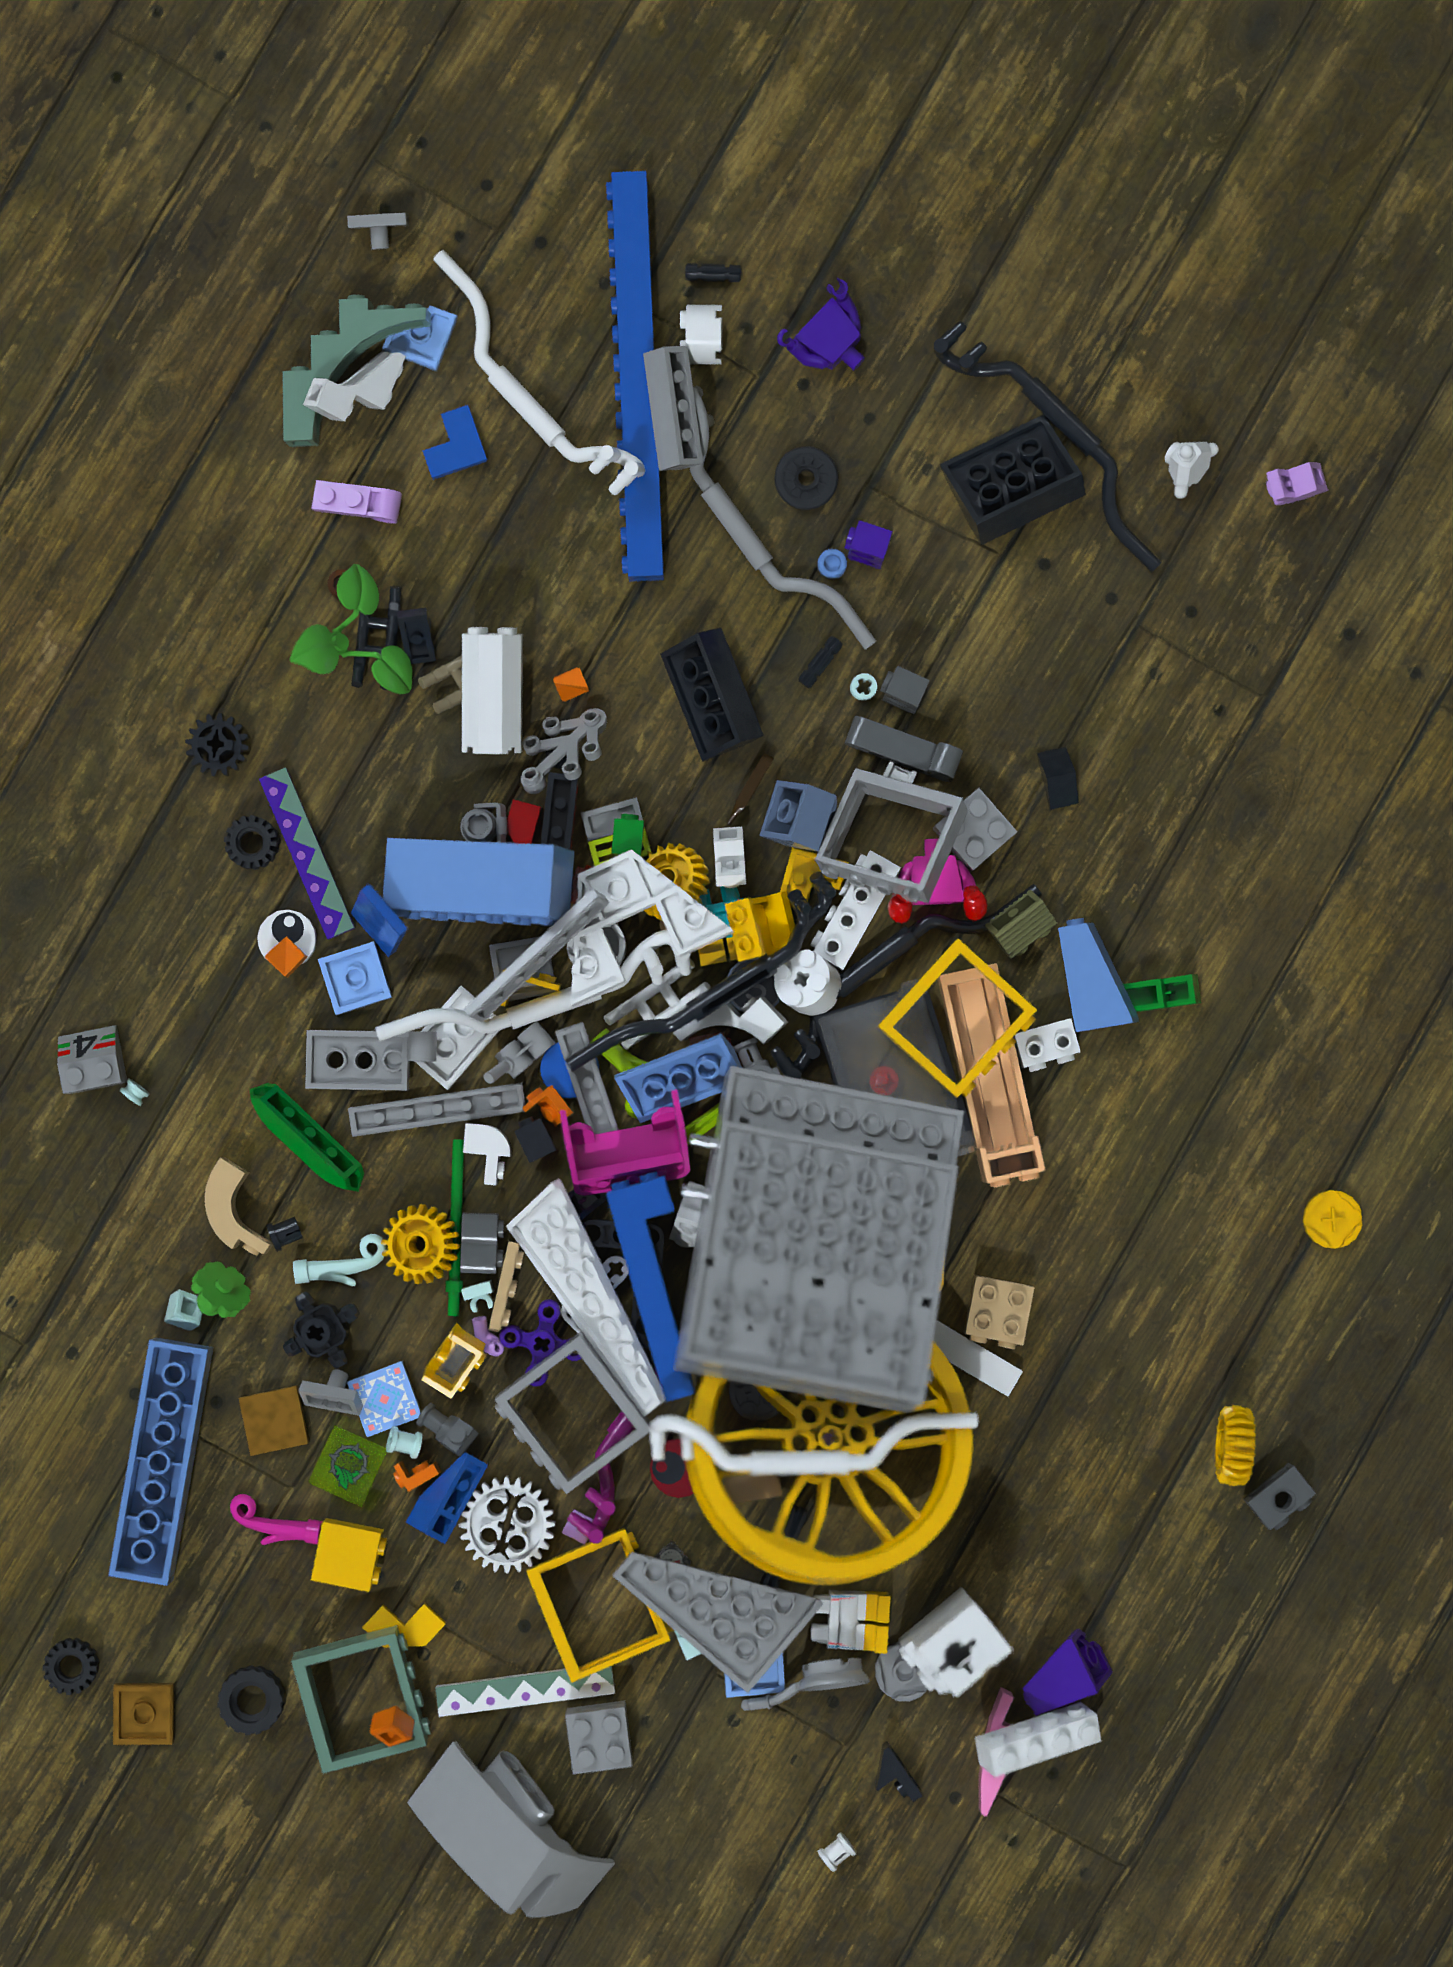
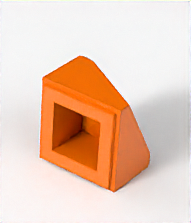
(570, 684)
(286, 957)
(392, 1726)

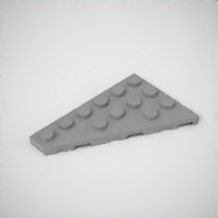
(724, 1617)

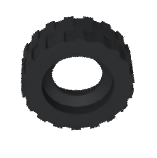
(235, 1716)

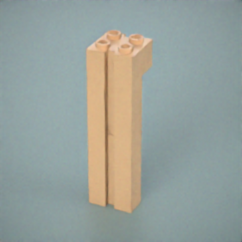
(998, 1102)

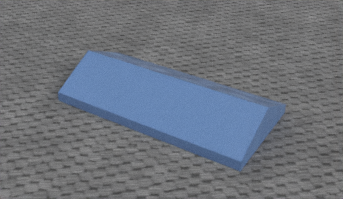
(692, 1071)

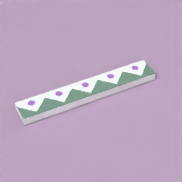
(520, 1691)

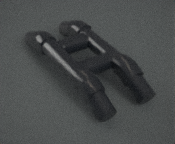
(368, 621)

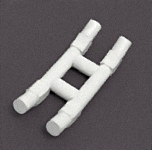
(639, 1002)

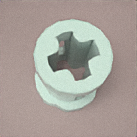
(404, 1442)

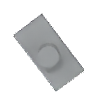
(378, 226)
(333, 1395)

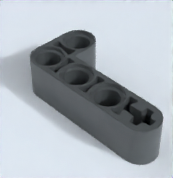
(904, 749)

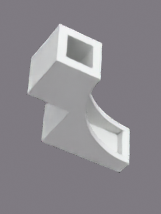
(759, 1019)

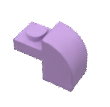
(1296, 483)

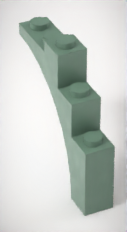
(333, 353)

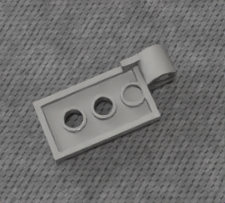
(389, 1057)

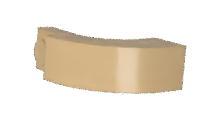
(221, 1208)

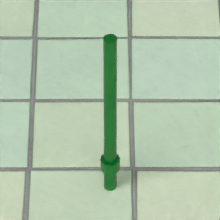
(454, 1284)

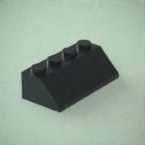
(711, 694)

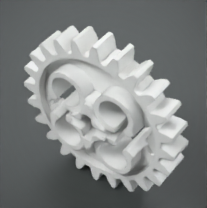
(533, 1530)

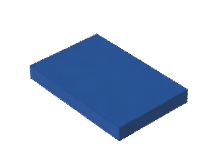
(378, 920)

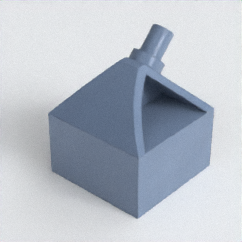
(799, 815)

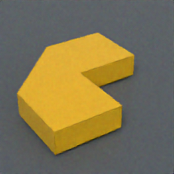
(418, 1629)

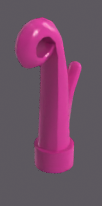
(278, 1528)

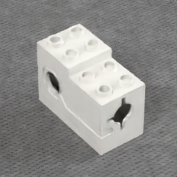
(948, 1640)

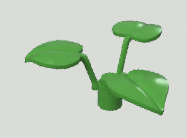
(320, 649)

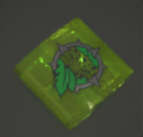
(348, 1466)

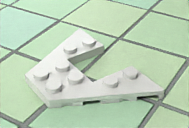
(631, 888)

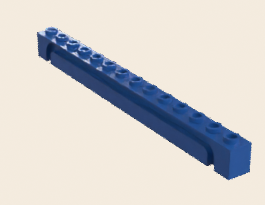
(634, 338)

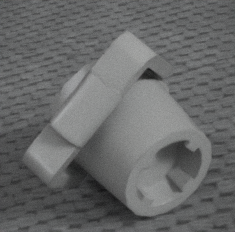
(482, 826)

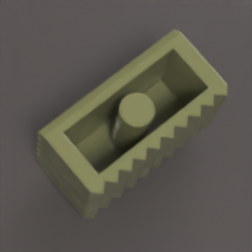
(1021, 924)

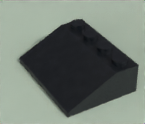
(1013, 479)

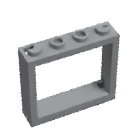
(900, 792)
(610, 1383)

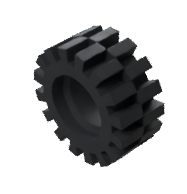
(235, 835)
(58, 1679)

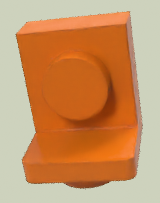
(550, 1104)
(422, 1473)

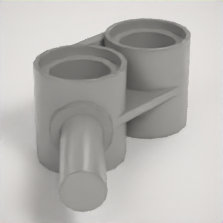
(521, 1053)

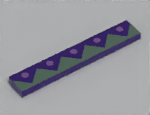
(307, 853)

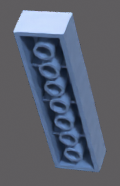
(161, 1461)

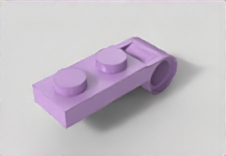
(357, 500)

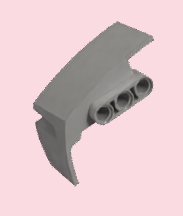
(501, 1834)

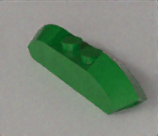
(306, 1137)

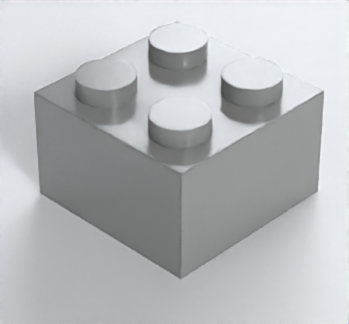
(981, 831)
(599, 1737)

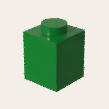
(627, 834)

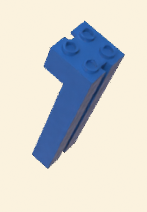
(630, 1210)

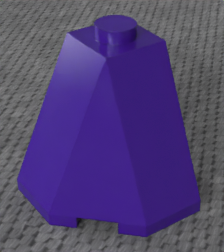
(1068, 1675)

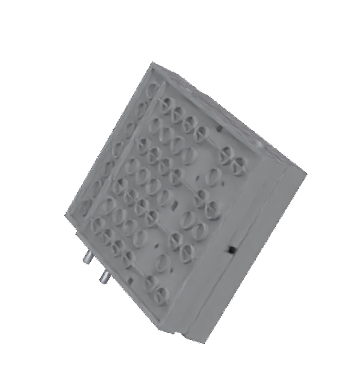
(820, 1240)

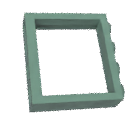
(405, 1671)

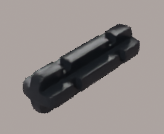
(713, 272)
(820, 662)

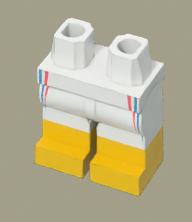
(843, 1623)

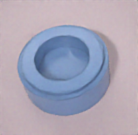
(832, 564)

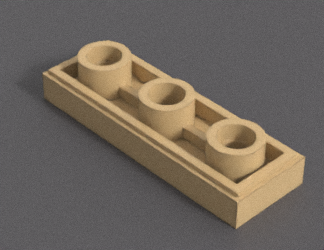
(506, 1287)

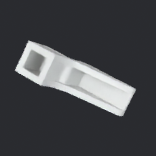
(368, 386)

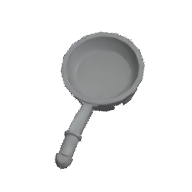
(817, 1677)

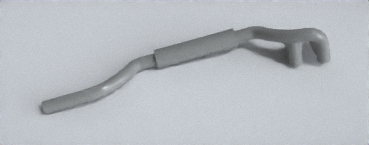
(751, 544)

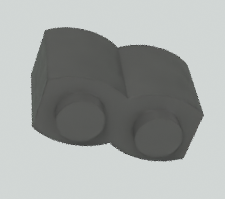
(480, 1243)

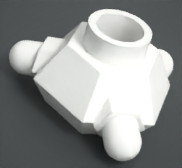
(1188, 463)

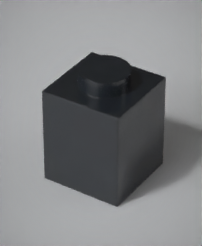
(535, 1138)

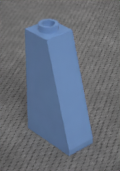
(1092, 980)

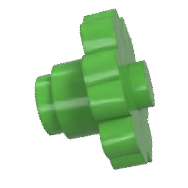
(220, 1290)

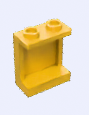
(760, 924)

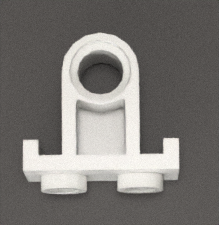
(687, 1219)

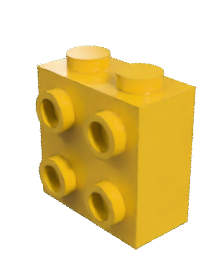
(348, 1555)

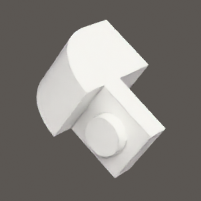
(729, 857)
(489, 1142)

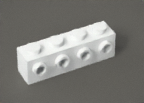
(853, 914)
(1037, 1739)

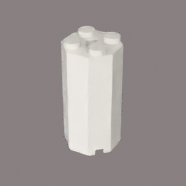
(492, 690)

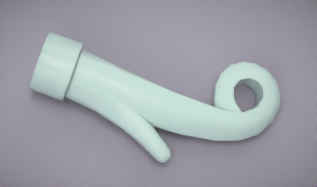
(337, 1269)

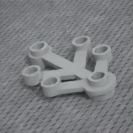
(589, 723)

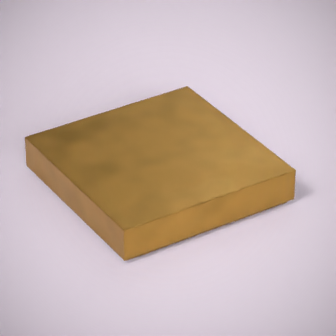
(274, 1420)
(143, 1713)

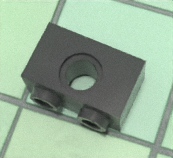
(904, 689)
(1262, 1498)

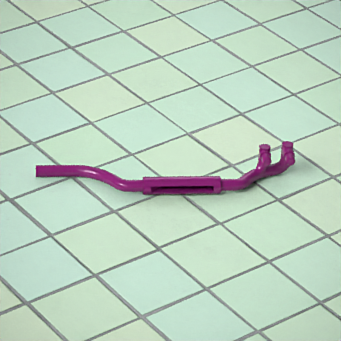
(605, 1499)

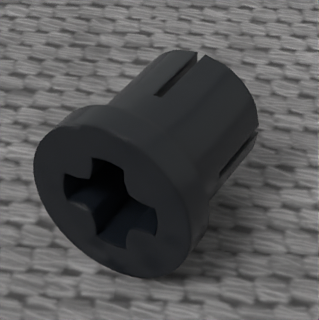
(284, 1233)

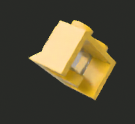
(454, 1361)

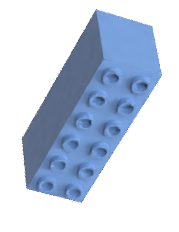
(478, 881)

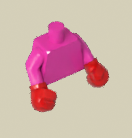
(953, 887)

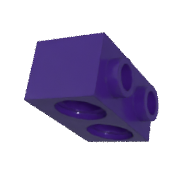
(868, 544)

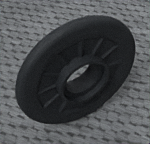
(810, 460)

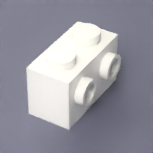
(1046, 1044)

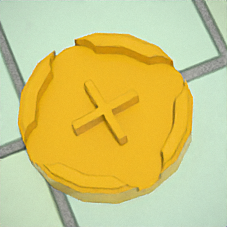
(1332, 1219)

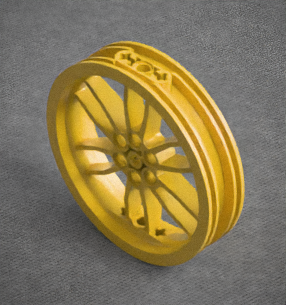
(800, 1560)

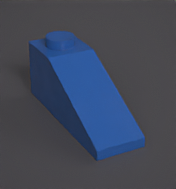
(446, 1498)

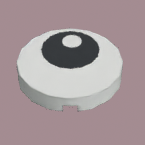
(289, 924)

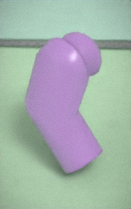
(492, 1342)

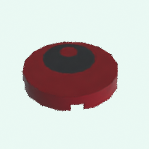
(671, 1473)

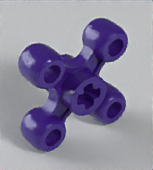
(530, 1339)

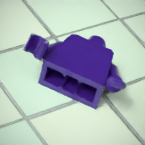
(829, 334)

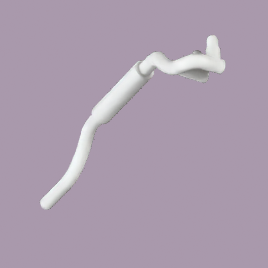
(523, 401)
(543, 1006)
(798, 1462)

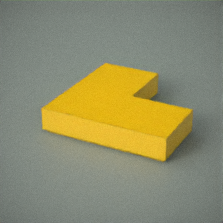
(800, 868)

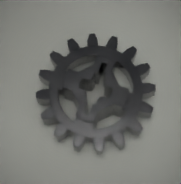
(205, 743)

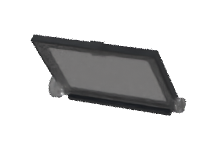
(870, 1062)

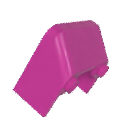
(627, 1153)

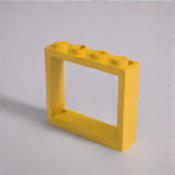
(986, 1062)
(574, 1672)

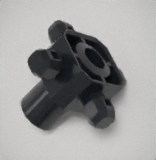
(330, 1320)

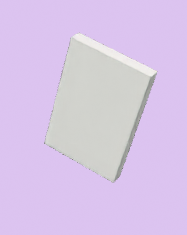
(455, 1043)

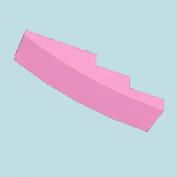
(988, 1783)

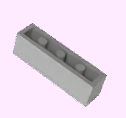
(673, 408)

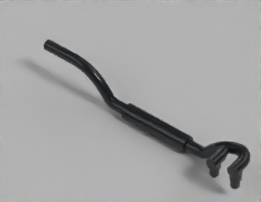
(1061, 417)
(873, 964)
(728, 988)

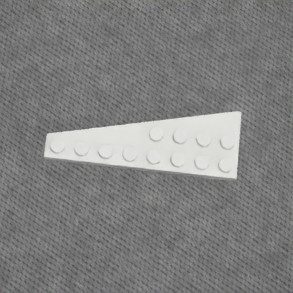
(570, 1266)

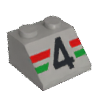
(90, 1060)

